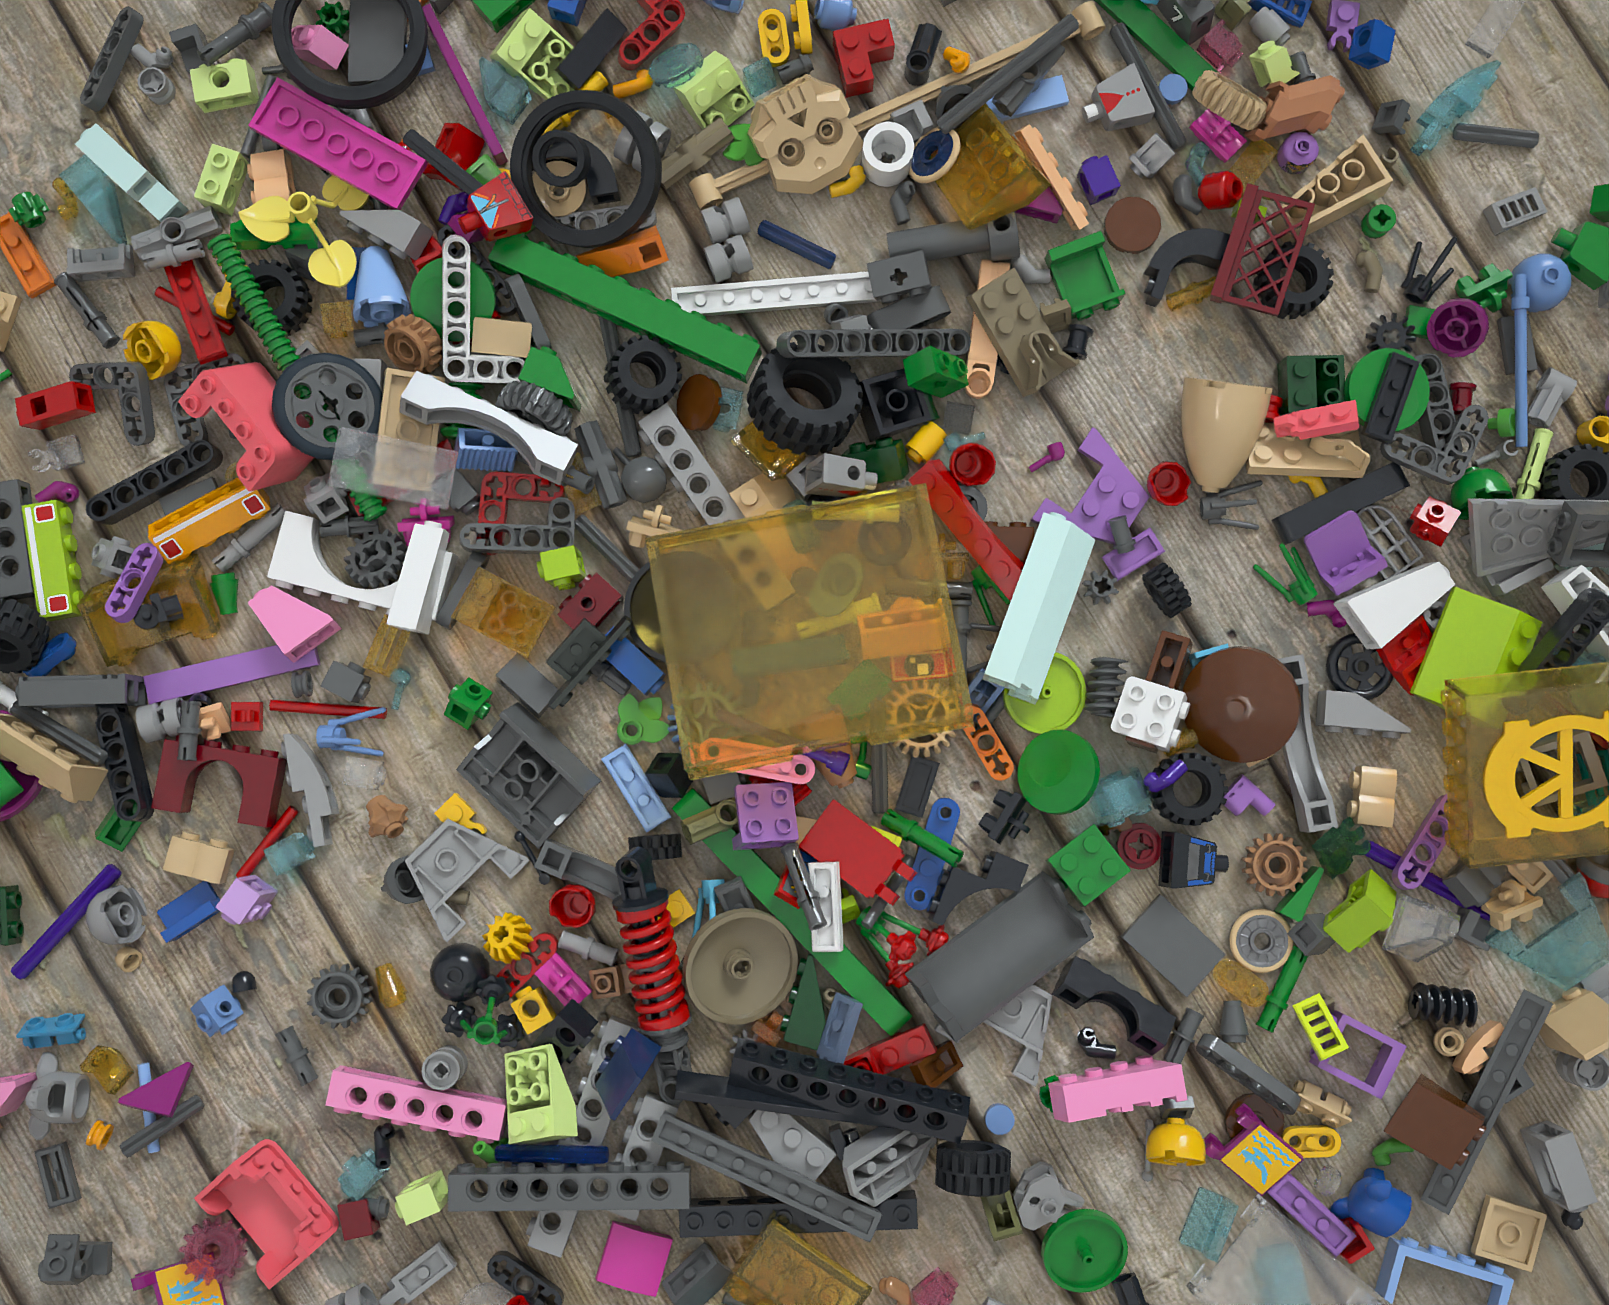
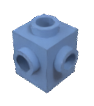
(217, 1011)

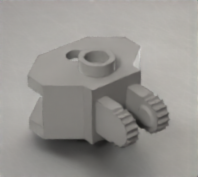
(1043, 1197)

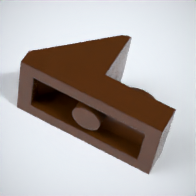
(937, 1066)

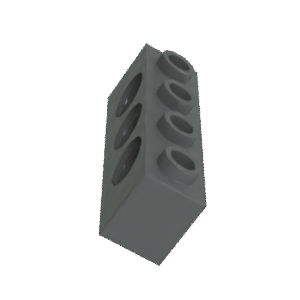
(20, 585)

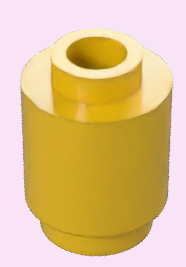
(925, 443)

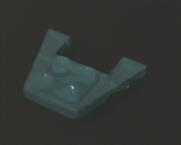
(1569, 948)

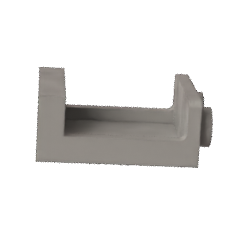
(1510, 579)

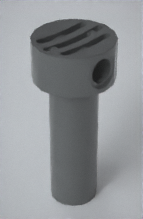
(955, 239)

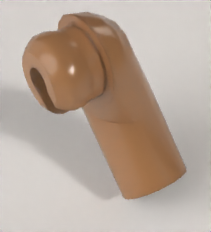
(896, 1289)

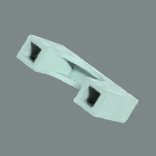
(129, 174)

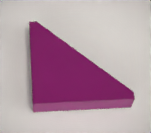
(160, 1094)

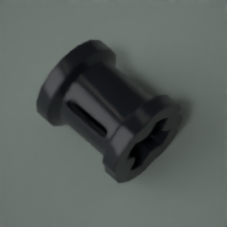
(1077, 341)

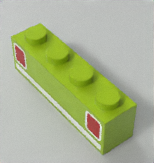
(53, 559)

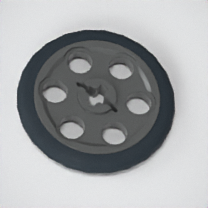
(306, 372)

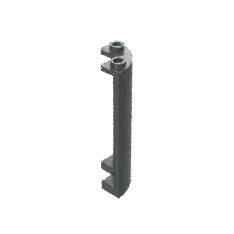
(1000, 955)

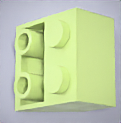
(714, 92)

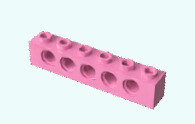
(344, 1100)

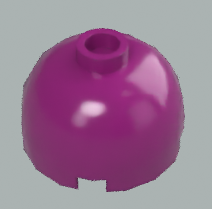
(1458, 327)

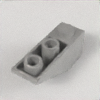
(393, 227)
(1351, 711)

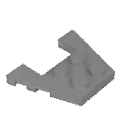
(448, 861)
(1025, 1021)

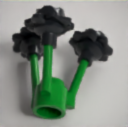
(504, 1032)

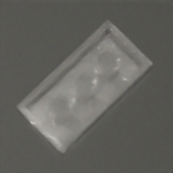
(392, 468)

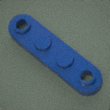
(925, 863)

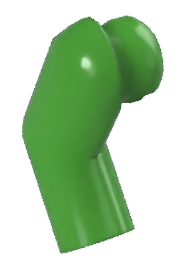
(1390, 1146)
(487, 1152)

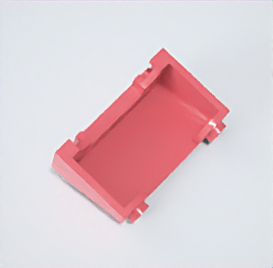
(273, 1207)

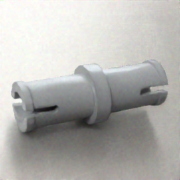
(173, 255)
(588, 948)

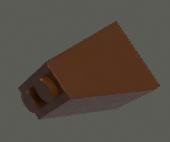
(1436, 1123)

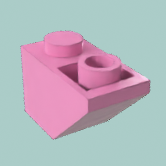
(318, 46)

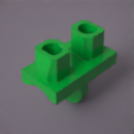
(1489, 291)

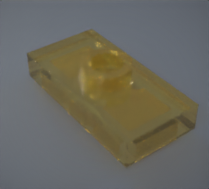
(1253, 162)

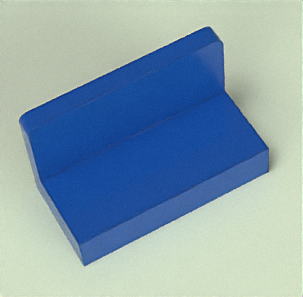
(188, 911)

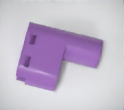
(1244, 792)

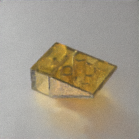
(503, 612)

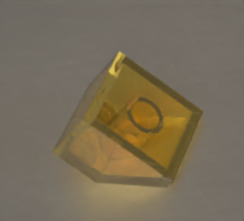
(764, 454)

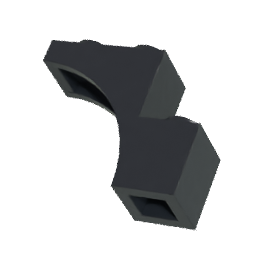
(957, 884)

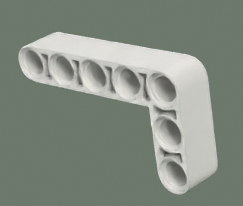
(462, 323)

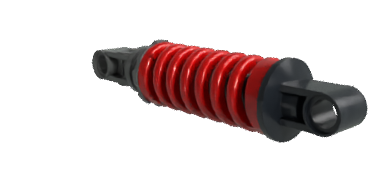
(655, 967)

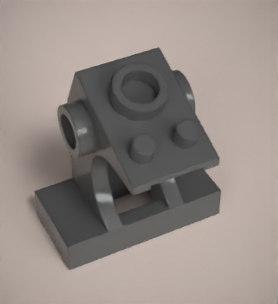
(63, 1262)

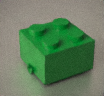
(1088, 865)

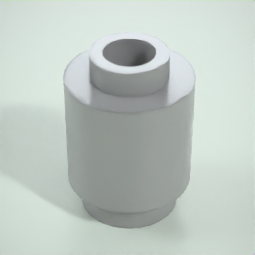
(1270, 27)

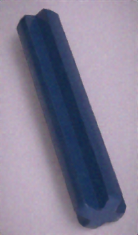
(796, 244)

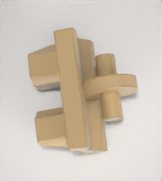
(642, 528)
(1511, 903)

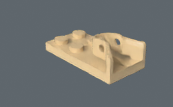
(396, 424)
(1318, 456)

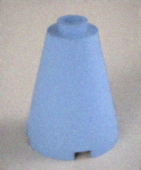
(378, 289)

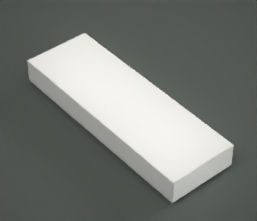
(826, 880)

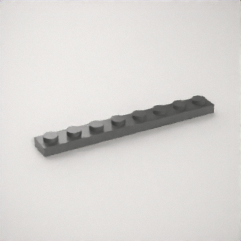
(1492, 1093)
(767, 1176)

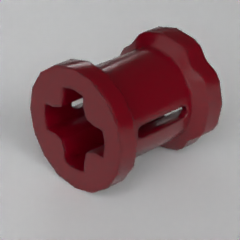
(1461, 395)

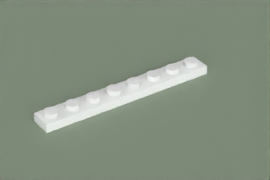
(776, 294)

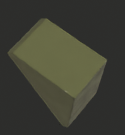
(1001, 1216)

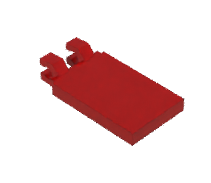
(862, 852)

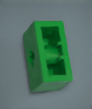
(935, 372)

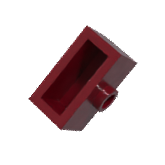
(593, 601)

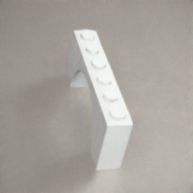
(301, 563)

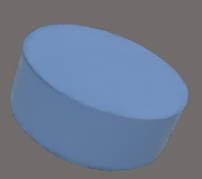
(1173, 88)
(999, 1119)

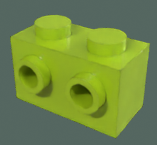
(562, 567)

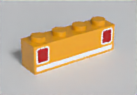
(207, 519)

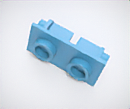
(39, 1031)

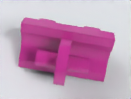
(1217, 135)
(407, 524)
(562, 980)

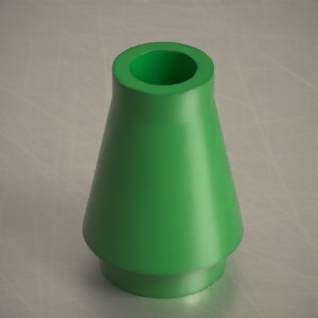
(225, 592)

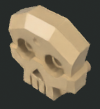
(816, 156)

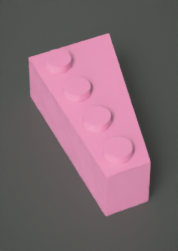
(1116, 1088)

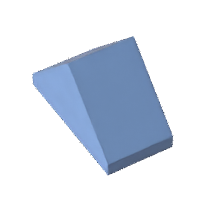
(983, 692)

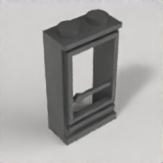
(80, 691)

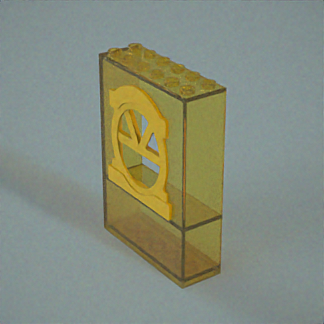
(1488, 731)

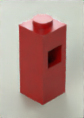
(55, 405)

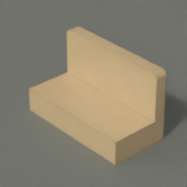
(501, 337)

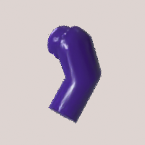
(453, 205)
(1167, 778)

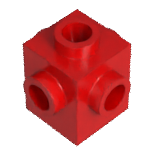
(1433, 520)

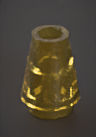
(390, 987)

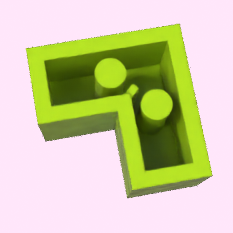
(1363, 913)

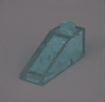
(97, 195)

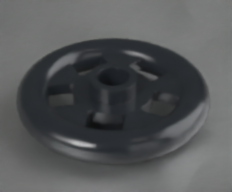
(1339, 678)

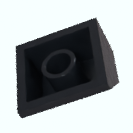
(891, 405)

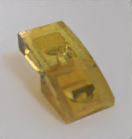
(581, 501)

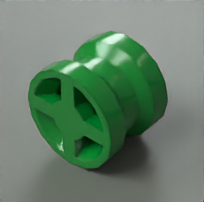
(1373, 226)

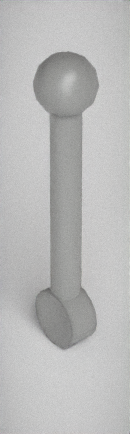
(1147, 1174)

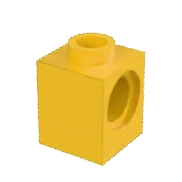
(533, 1022)

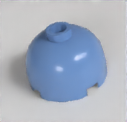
(1546, 281)

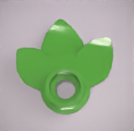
(742, 146)
(644, 716)

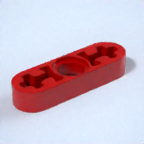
(544, 957)

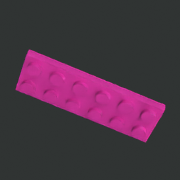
(338, 144)

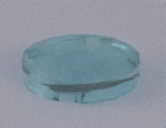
(675, 65)

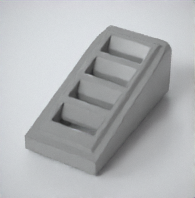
(1496, 218)

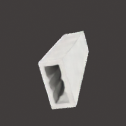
(419, 579)
(1392, 604)

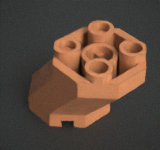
(1298, 107)

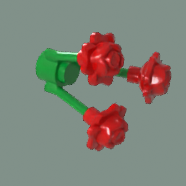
(901, 946)

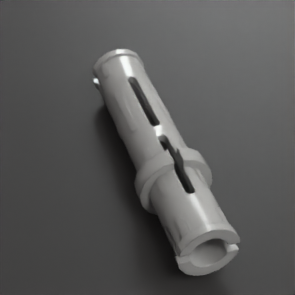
(242, 546)

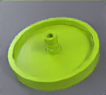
(1058, 703)

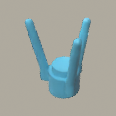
(708, 895)

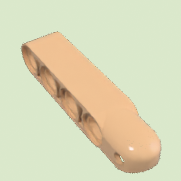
(982, 354)

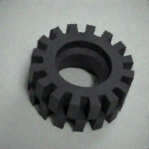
(1166, 590)
(659, 846)

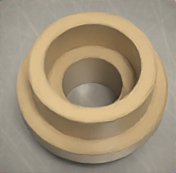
(1456, 1045)

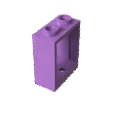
(1383, 1066)

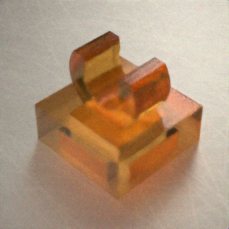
(768, 1028)

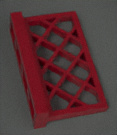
(1237, 243)

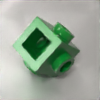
(471, 698)

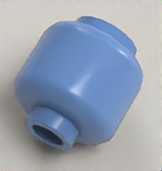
(834, 14)

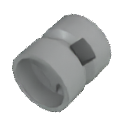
(725, 220)
(728, 258)
(157, 721)
(444, 1067)
(1586, 1074)

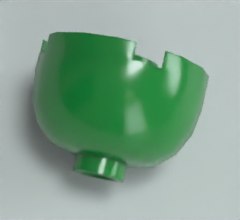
(1478, 484)

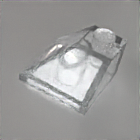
(1419, 929)

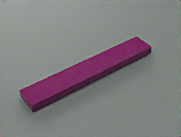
(464, 85)

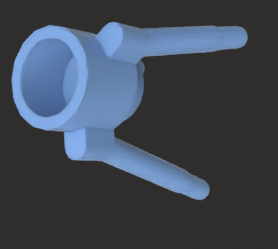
(335, 737)

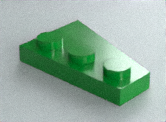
(299, 234)

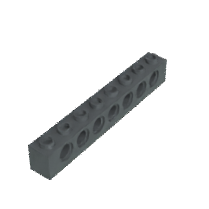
(465, 1197)

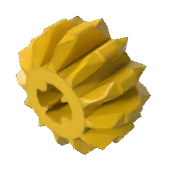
(507, 938)

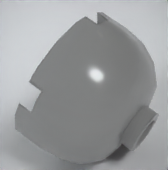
(116, 915)

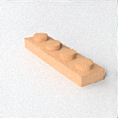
(1073, 211)

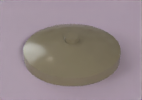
(740, 966)

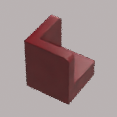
(356, 1219)

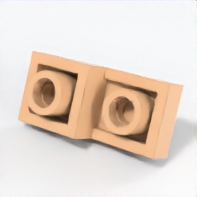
(1473, 1054)

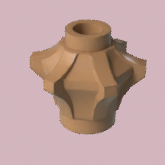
(386, 817)

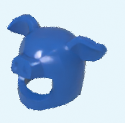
(1375, 1204)

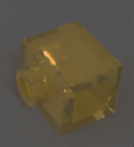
(336, 319)

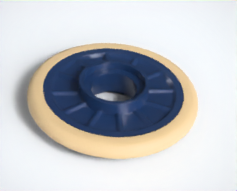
(948, 149)

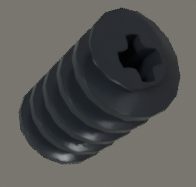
(1443, 1002)

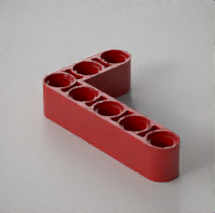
(656, 22)

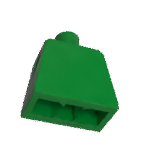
(1585, 252)

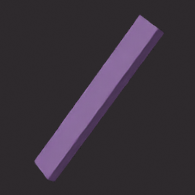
(224, 673)

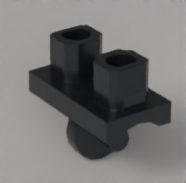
(160, 612)
(1012, 806)

